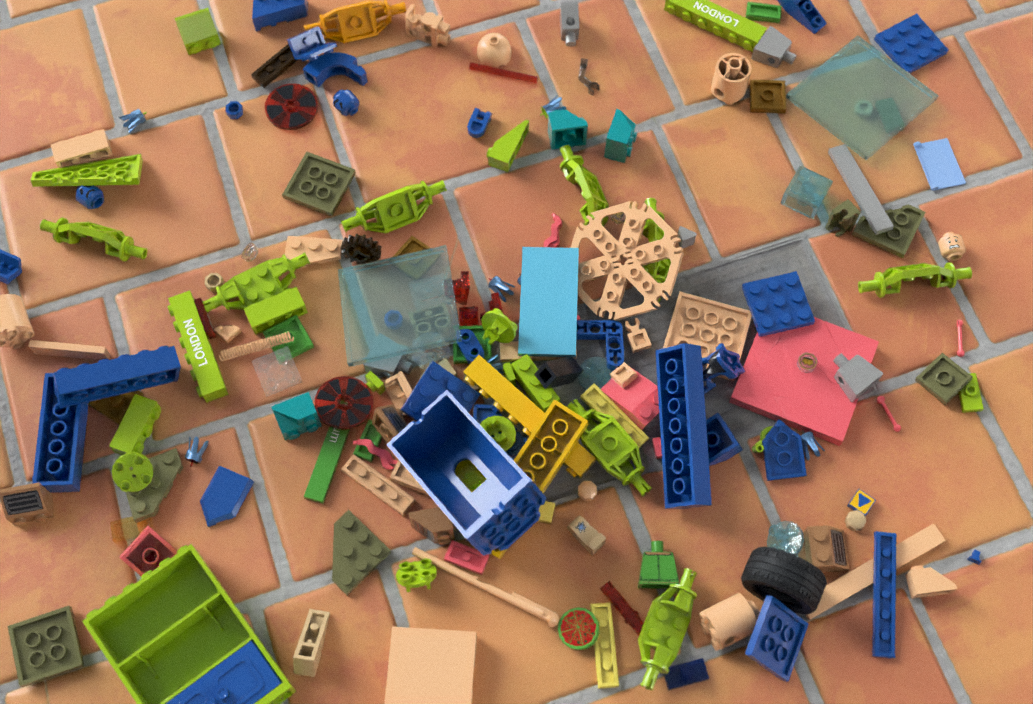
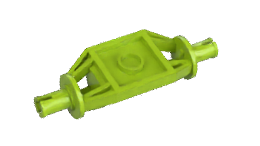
(588, 181)
(395, 208)
(654, 233)
(113, 238)
(894, 275)
(256, 283)
(612, 447)
(666, 628)

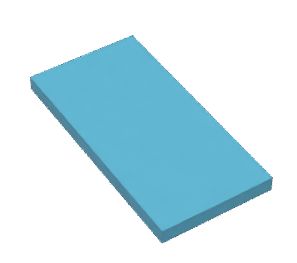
(548, 302)

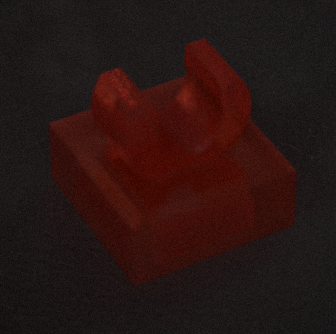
(468, 316)

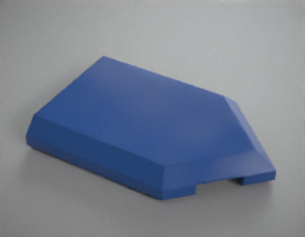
(783, 453)
(224, 495)

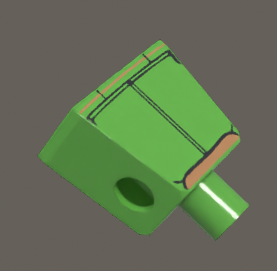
(657, 568)

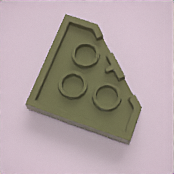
(896, 241)
(146, 502)
(354, 552)

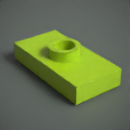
(970, 396)

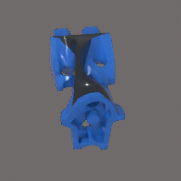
(720, 363)

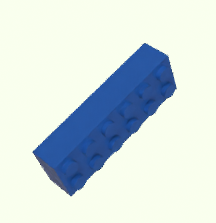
(116, 376)
(59, 442)

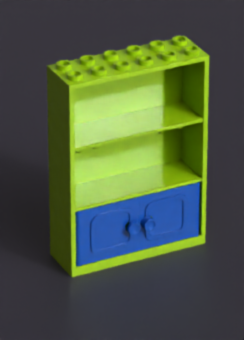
(185, 640)

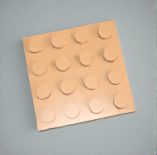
(708, 325)

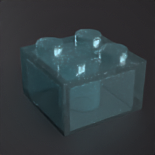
(806, 192)

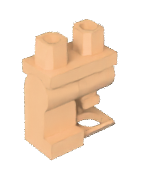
(427, 28)

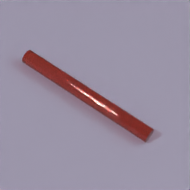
(502, 72)

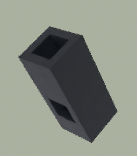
(558, 372)

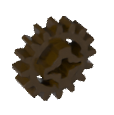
(361, 249)

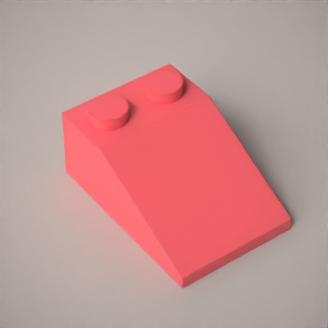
(636, 400)
(147, 551)

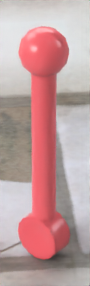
(960, 352)
(880, 400)

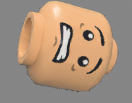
(951, 246)

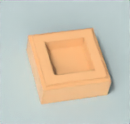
(623, 375)

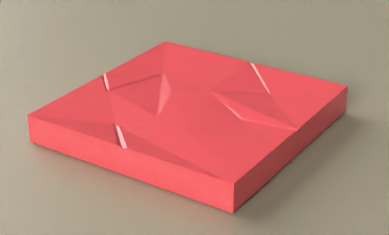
(801, 399)

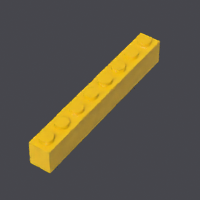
(520, 409)

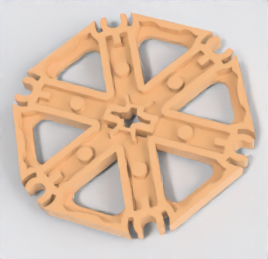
(632, 270)

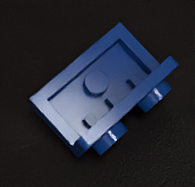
(9, 267)

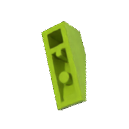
(507, 147)

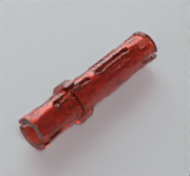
(631, 617)

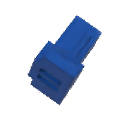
(975, 557)

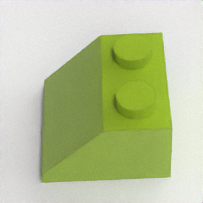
(198, 31)

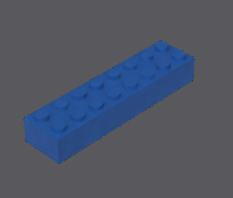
(683, 427)

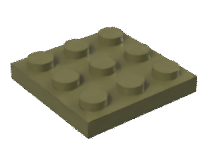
(319, 184)
(45, 646)

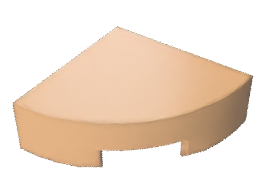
(227, 332)

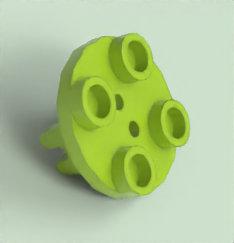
(498, 327)
(496, 424)
(141, 468)
(416, 574)

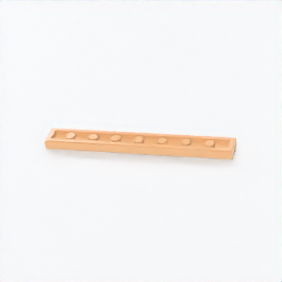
(863, 575)

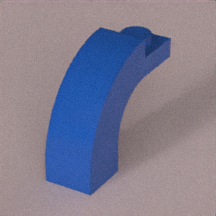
(334, 64)

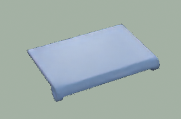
(939, 164)

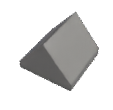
(687, 237)

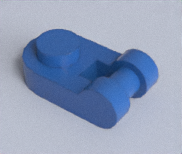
(476, 127)

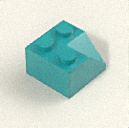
(566, 129)
(620, 138)
(296, 416)

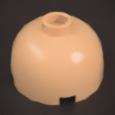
(494, 50)

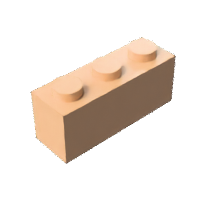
(82, 149)

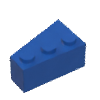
(275, 11)

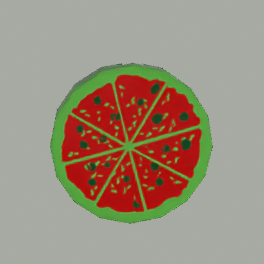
(578, 628)

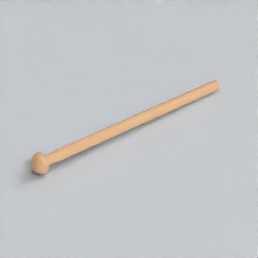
(514, 599)

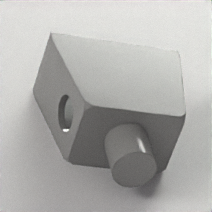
(569, 22)
(773, 49)
(389, 366)
(855, 375)

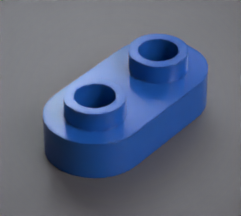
(470, 345)

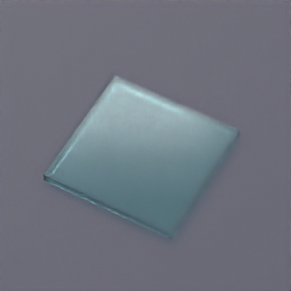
(862, 97)
(398, 306)

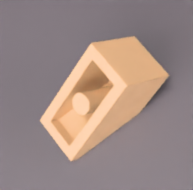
(927, 582)

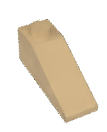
(311, 643)

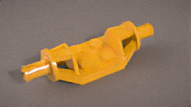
(357, 20)

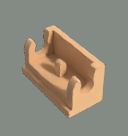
(398, 389)

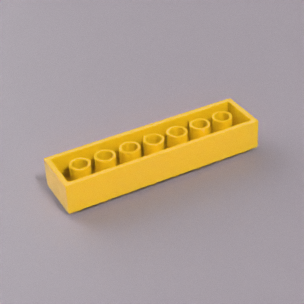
(549, 447)

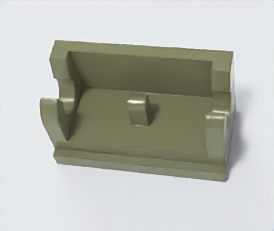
(843, 217)

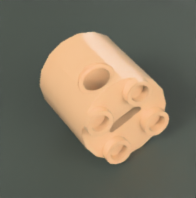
(731, 78)
(14, 322)
(729, 621)

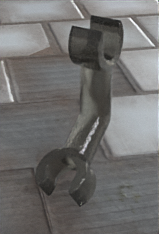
(582, 77)

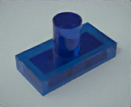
(686, 674)

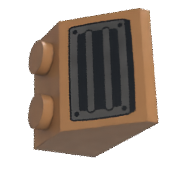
(388, 421)
(26, 503)
(433, 525)
(826, 548)

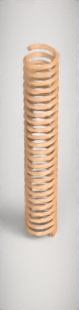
(255, 344)

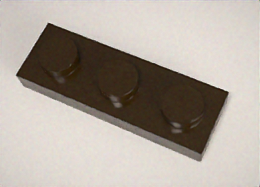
(274, 67)

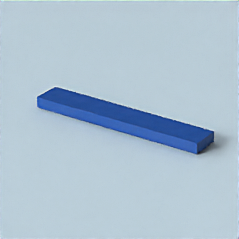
(884, 595)

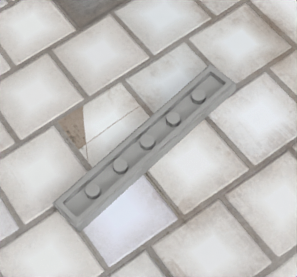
(860, 189)

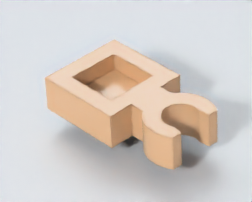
(637, 338)

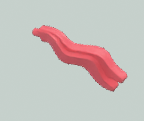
(553, 240)
(384, 455)

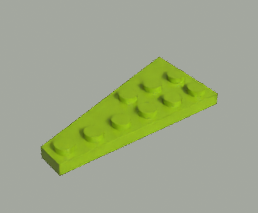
(106, 172)

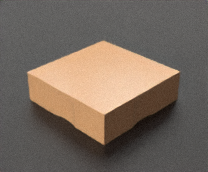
(430, 666)

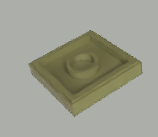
(943, 378)

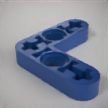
(608, 336)

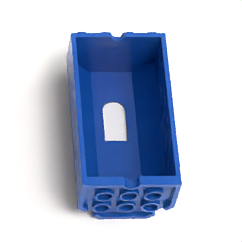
(500, 506)

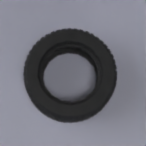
(785, 577)

